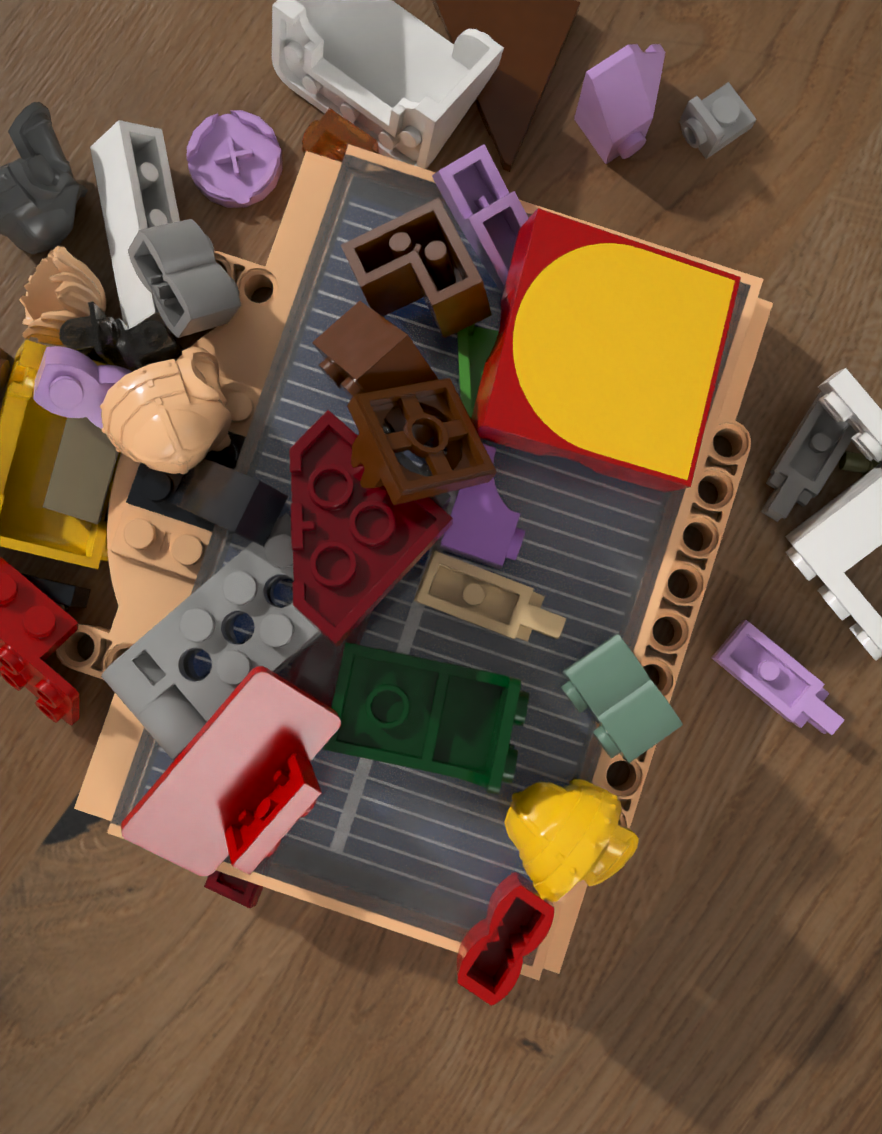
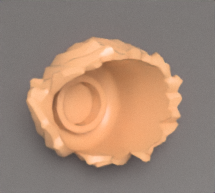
(57, 294)

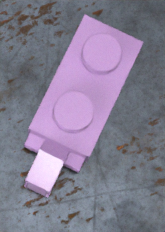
(776, 678)

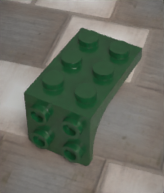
(428, 715)

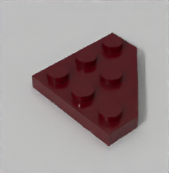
(346, 537)

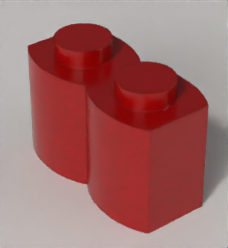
(495, 946)

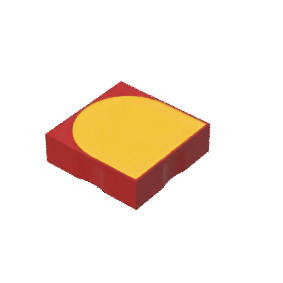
(605, 353)

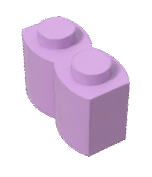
(73, 384)

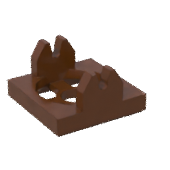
(454, 431)

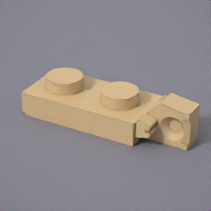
(485, 599)

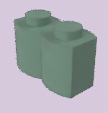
(621, 699)

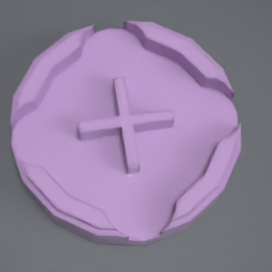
(234, 159)

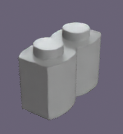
(183, 276)

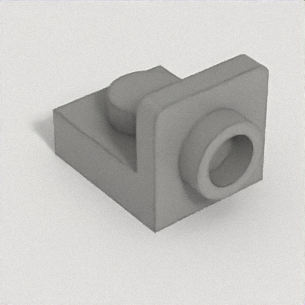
(715, 120)

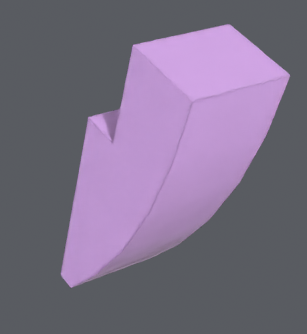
(483, 209)

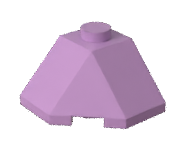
(620, 100)

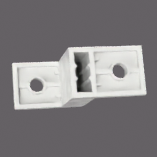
(852, 521)

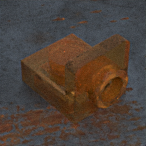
(335, 133)

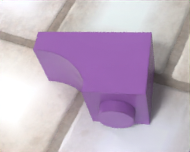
(483, 525)

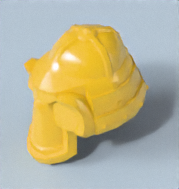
(568, 835)

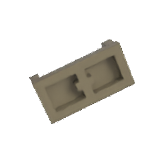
(81, 471)

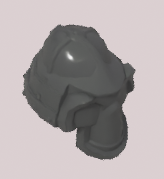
(40, 188)

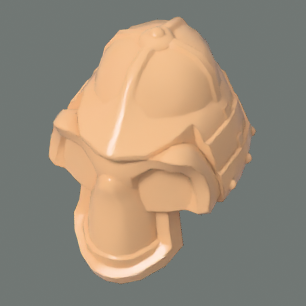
(169, 412)

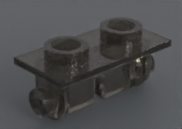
(94, 337)
(146, 344)

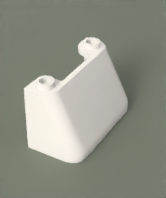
(382, 70)

